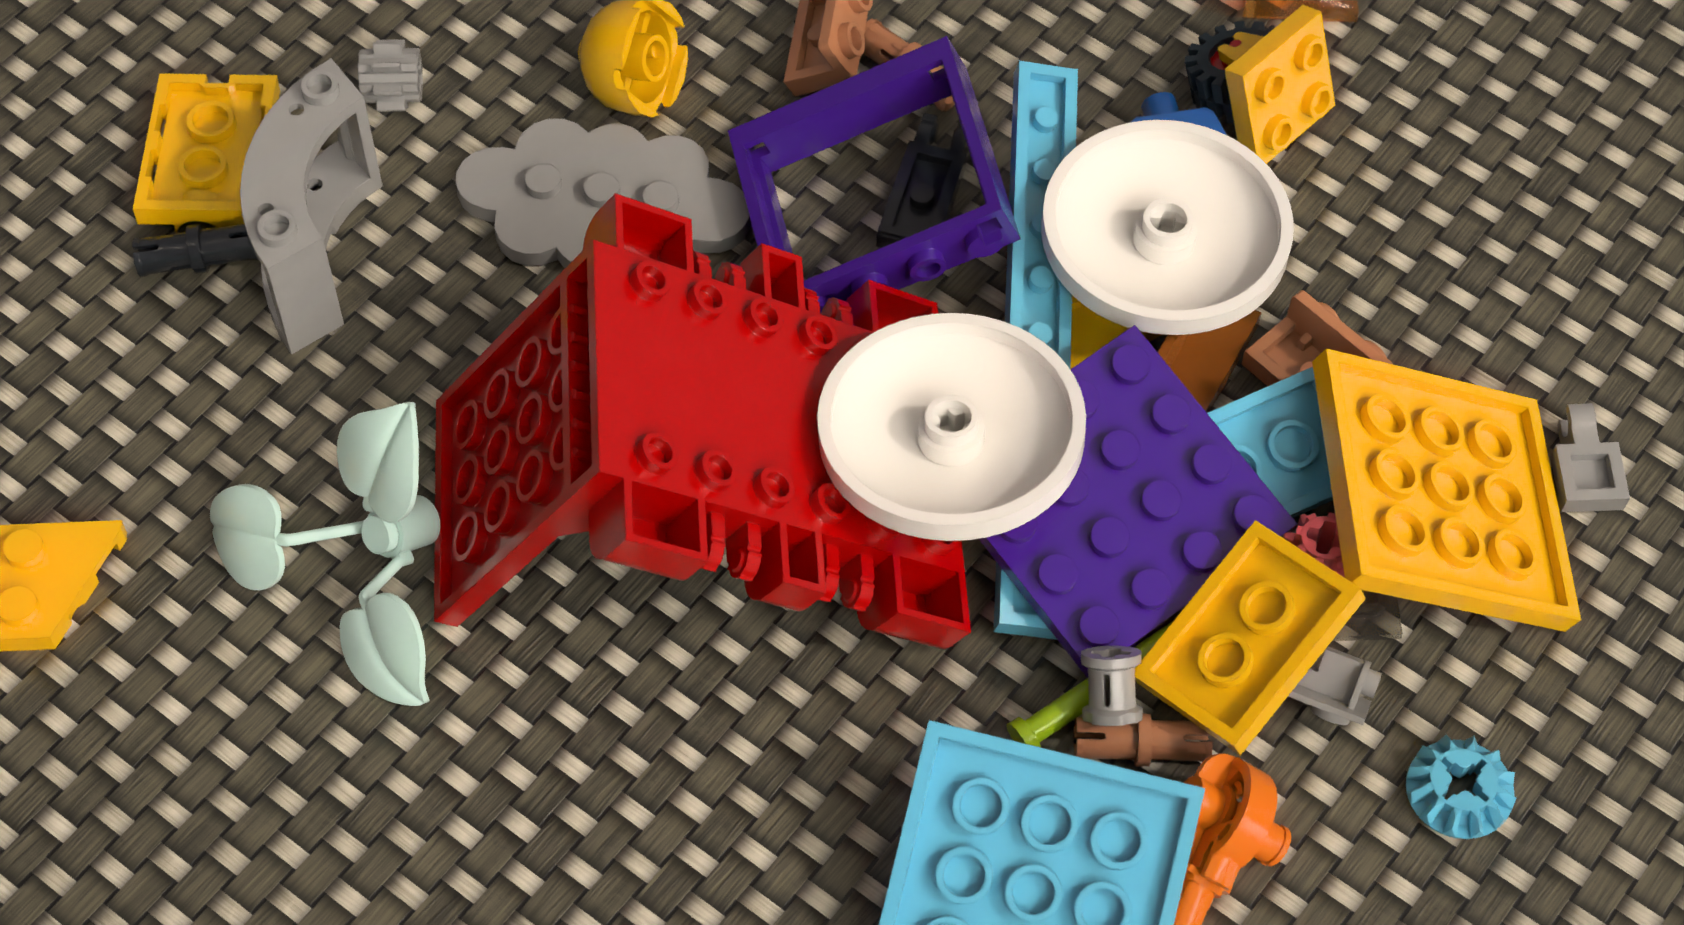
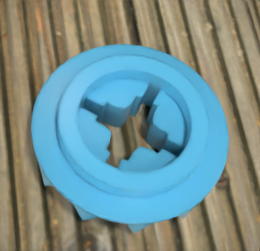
(1461, 814)

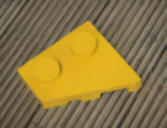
(47, 576)

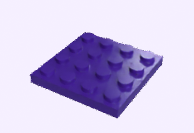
(1145, 512)

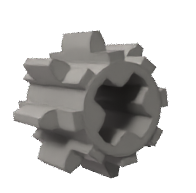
(390, 75)

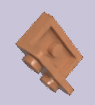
(826, 43)
(1301, 338)

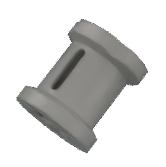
(1111, 685)

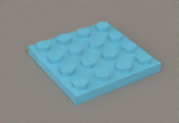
(1037, 838)

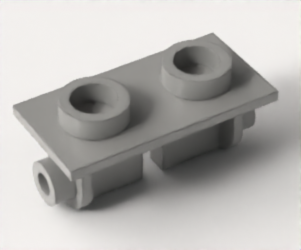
(1336, 688)

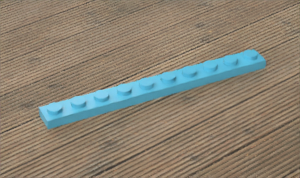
(1035, 298)

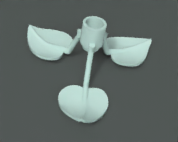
(381, 464)

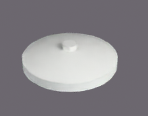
(1167, 227)
(951, 426)

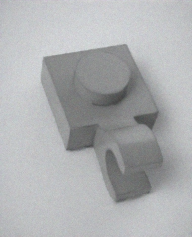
(1584, 470)

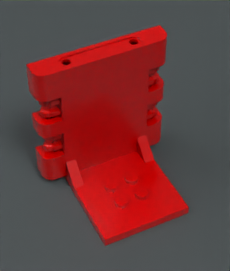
(677, 427)

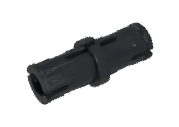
(192, 249)

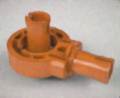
(1229, 832)

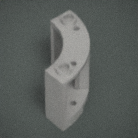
(286, 214)

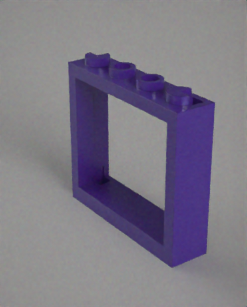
(853, 109)

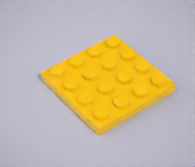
(1443, 492)

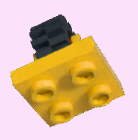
(1264, 79)

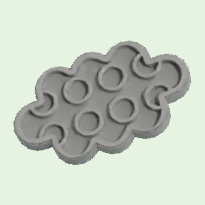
(563, 175)

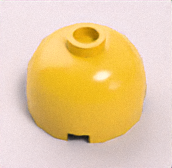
(634, 56)

